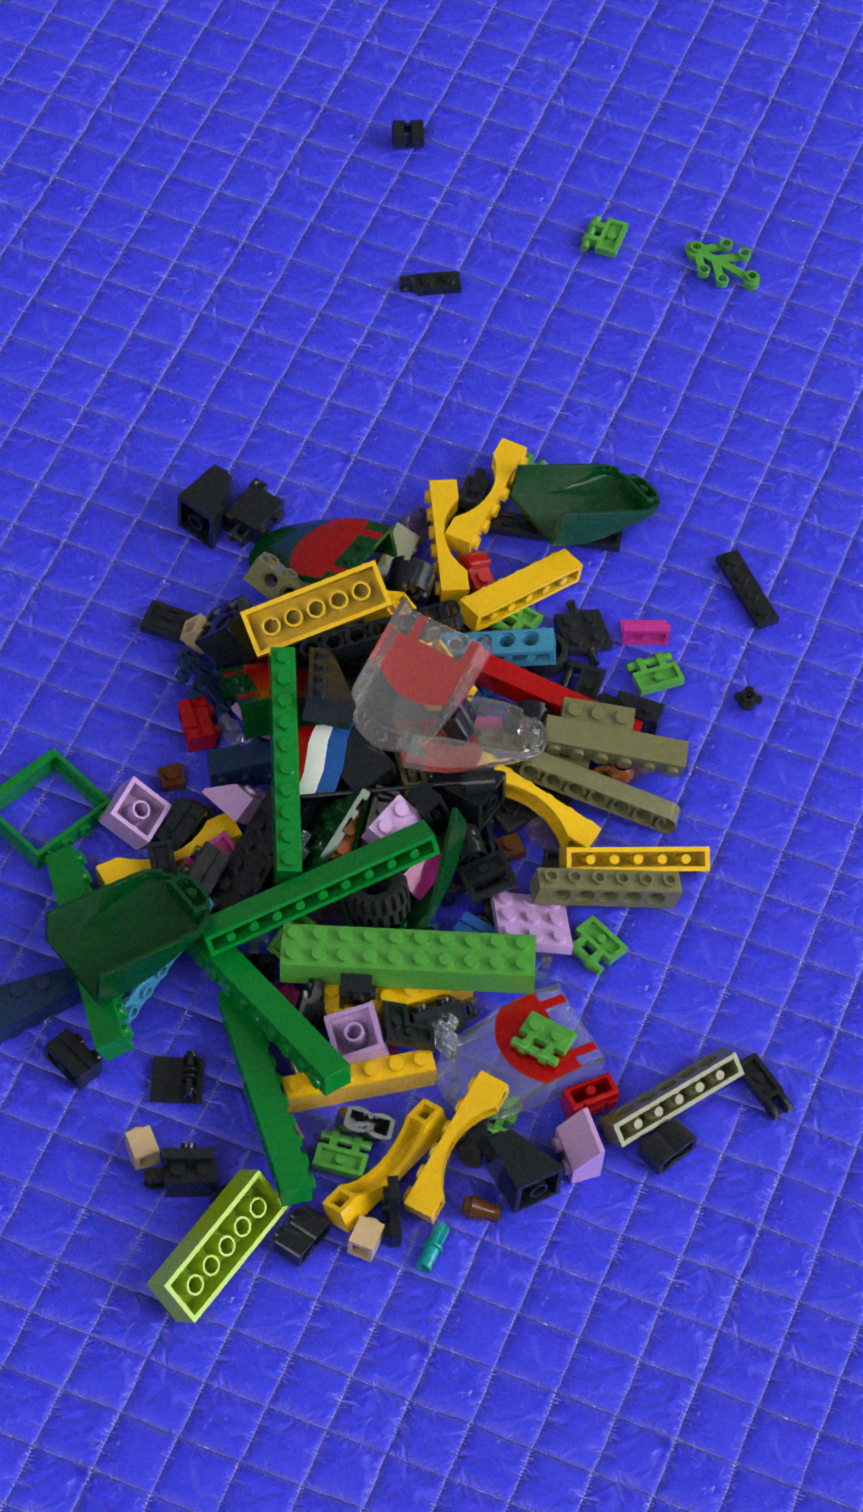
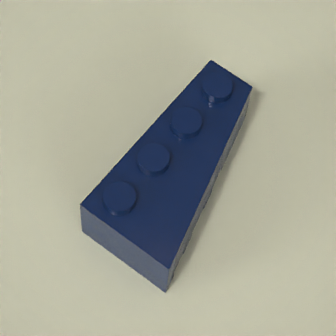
(240, 764)
(35, 999)

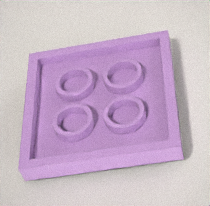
(518, 915)

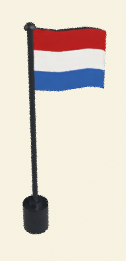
(323, 760)

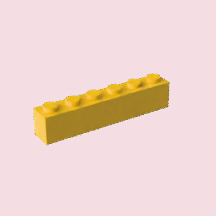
(520, 589)
(636, 858)
(368, 1080)

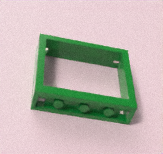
(31, 776)

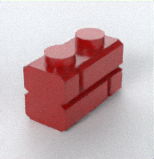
(197, 724)
(594, 1093)

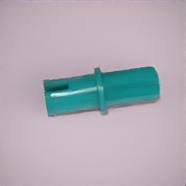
(432, 1247)

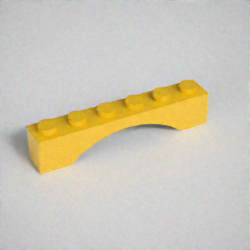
(443, 504)
(466, 529)
(565, 822)
(122, 867)
(482, 1101)
(416, 1137)

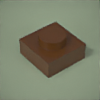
(171, 777)
(511, 846)

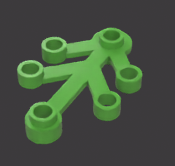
(698, 252)

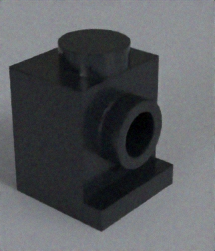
(356, 989)

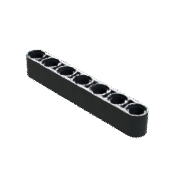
(371, 631)

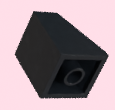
(204, 504)
(366, 766)
(474, 807)
(521, 1170)

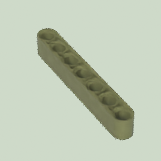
(601, 792)

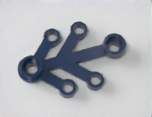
(188, 660)

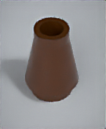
(479, 1209)

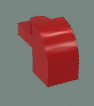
(477, 567)

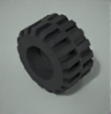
(381, 902)

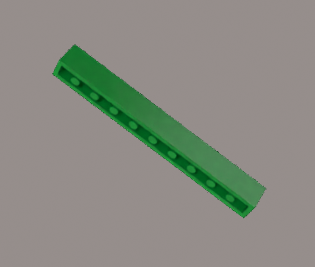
(284, 764)
(319, 887)
(275, 1017)
(108, 1020)
(268, 1105)

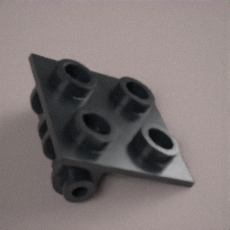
(177, 1079)

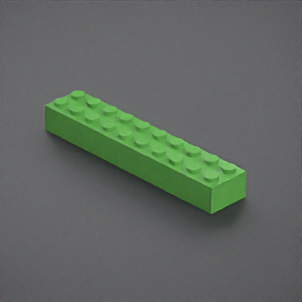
(409, 958)

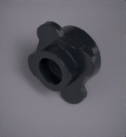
(747, 703)

